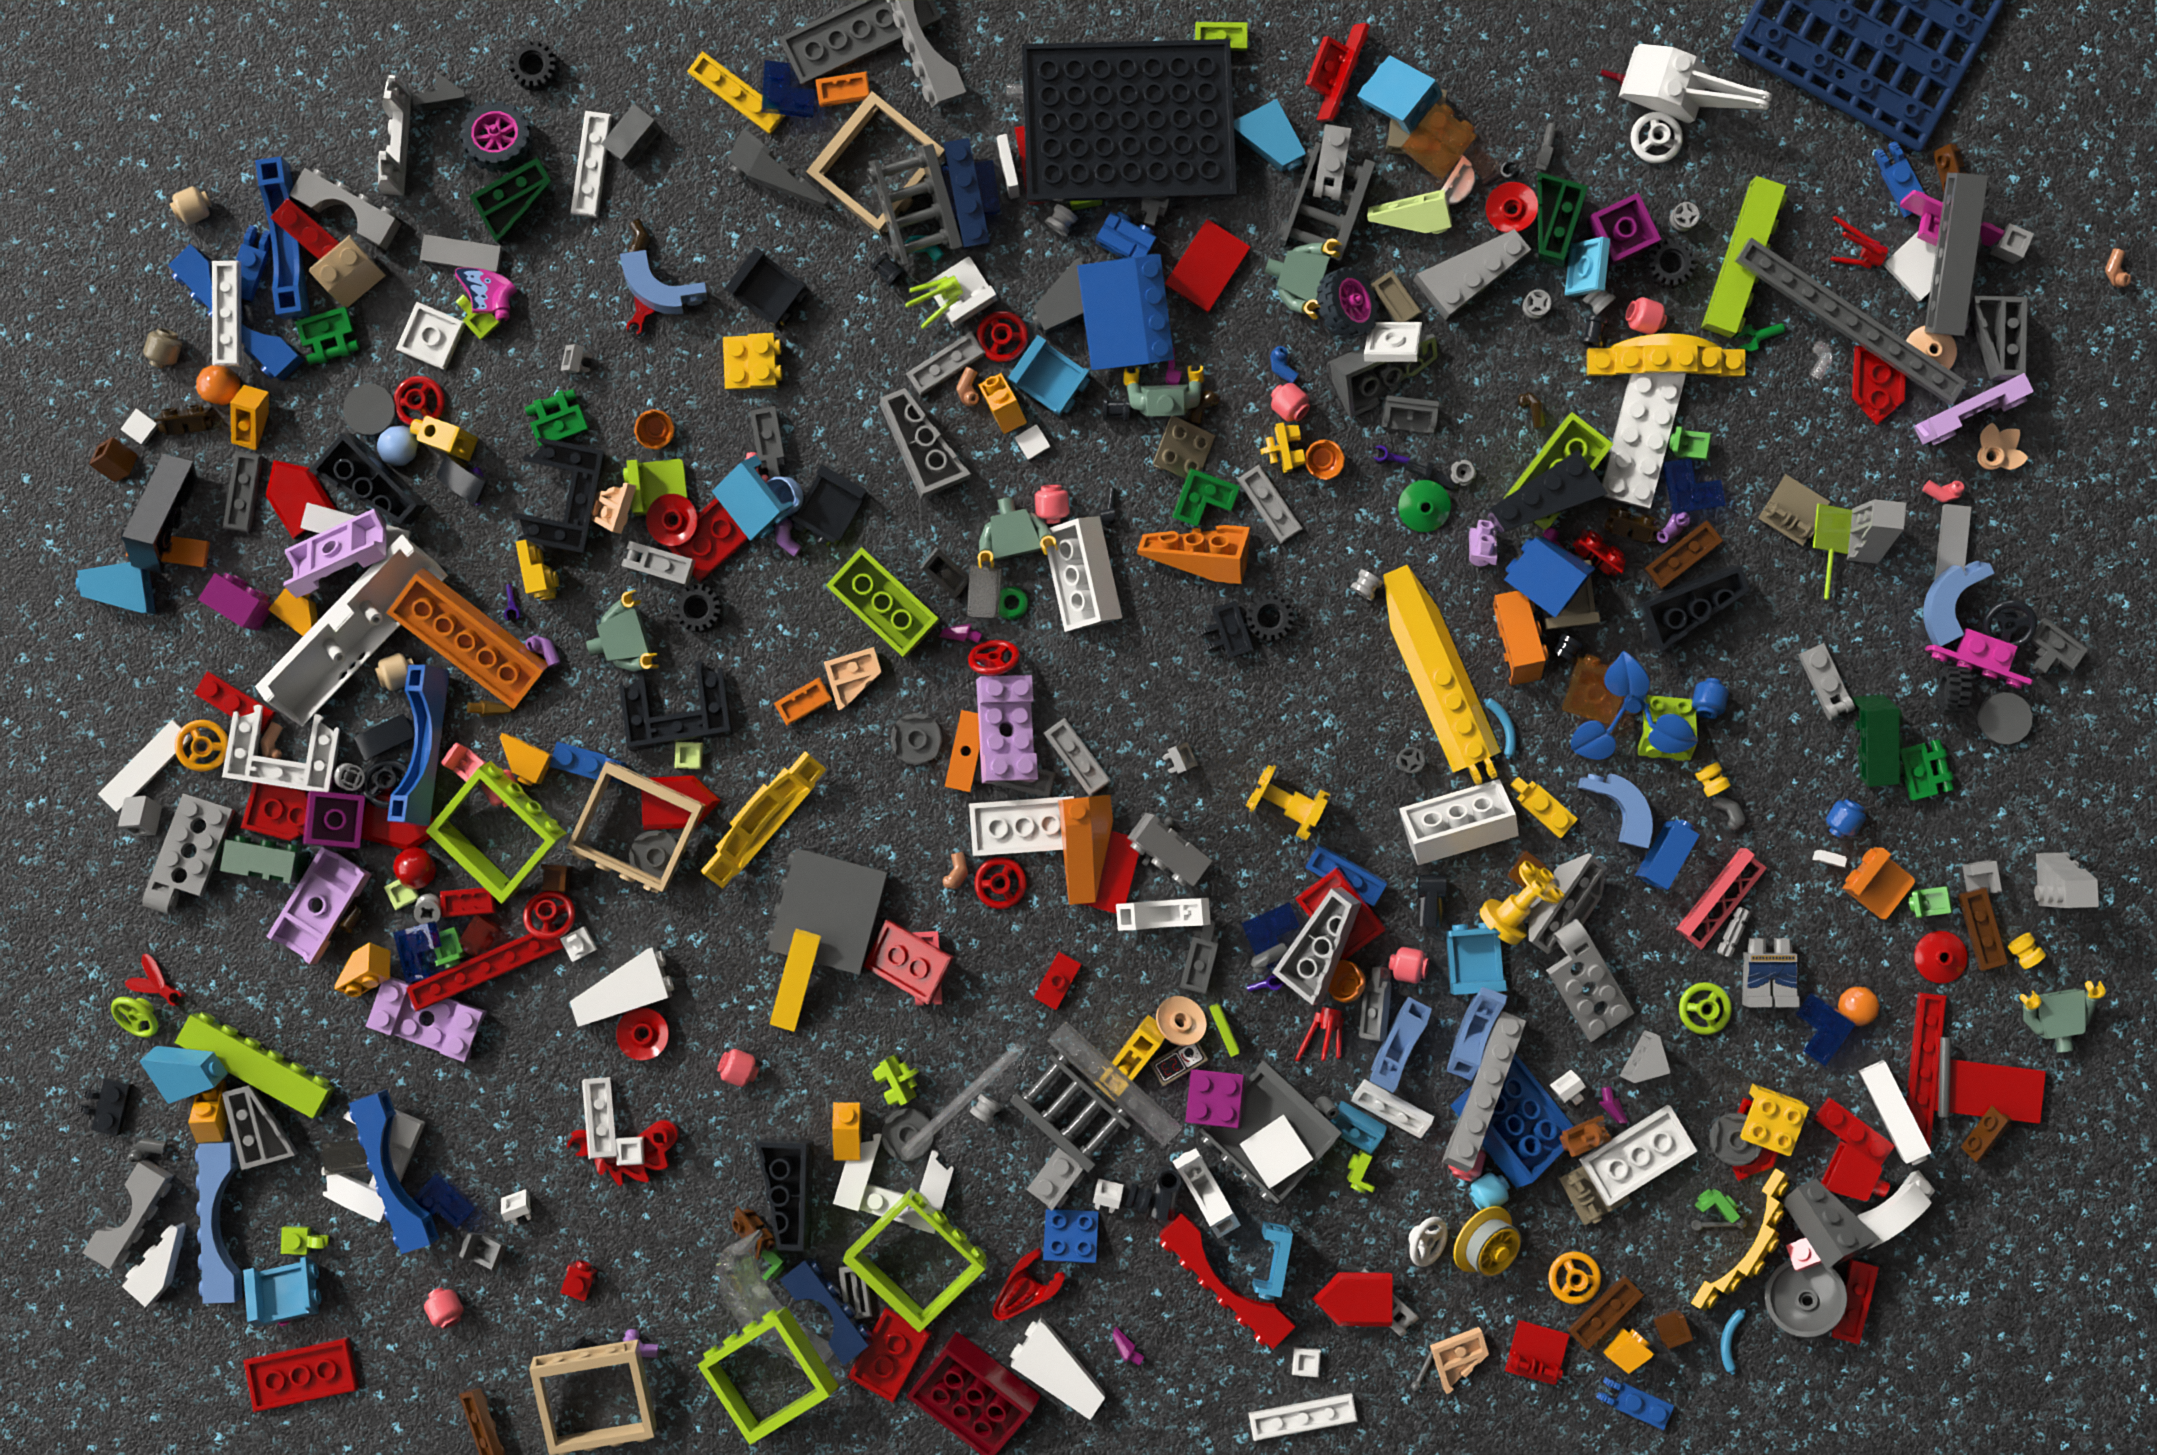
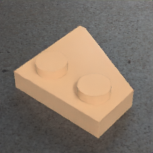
(613, 506)
(852, 674)
(1458, 1356)

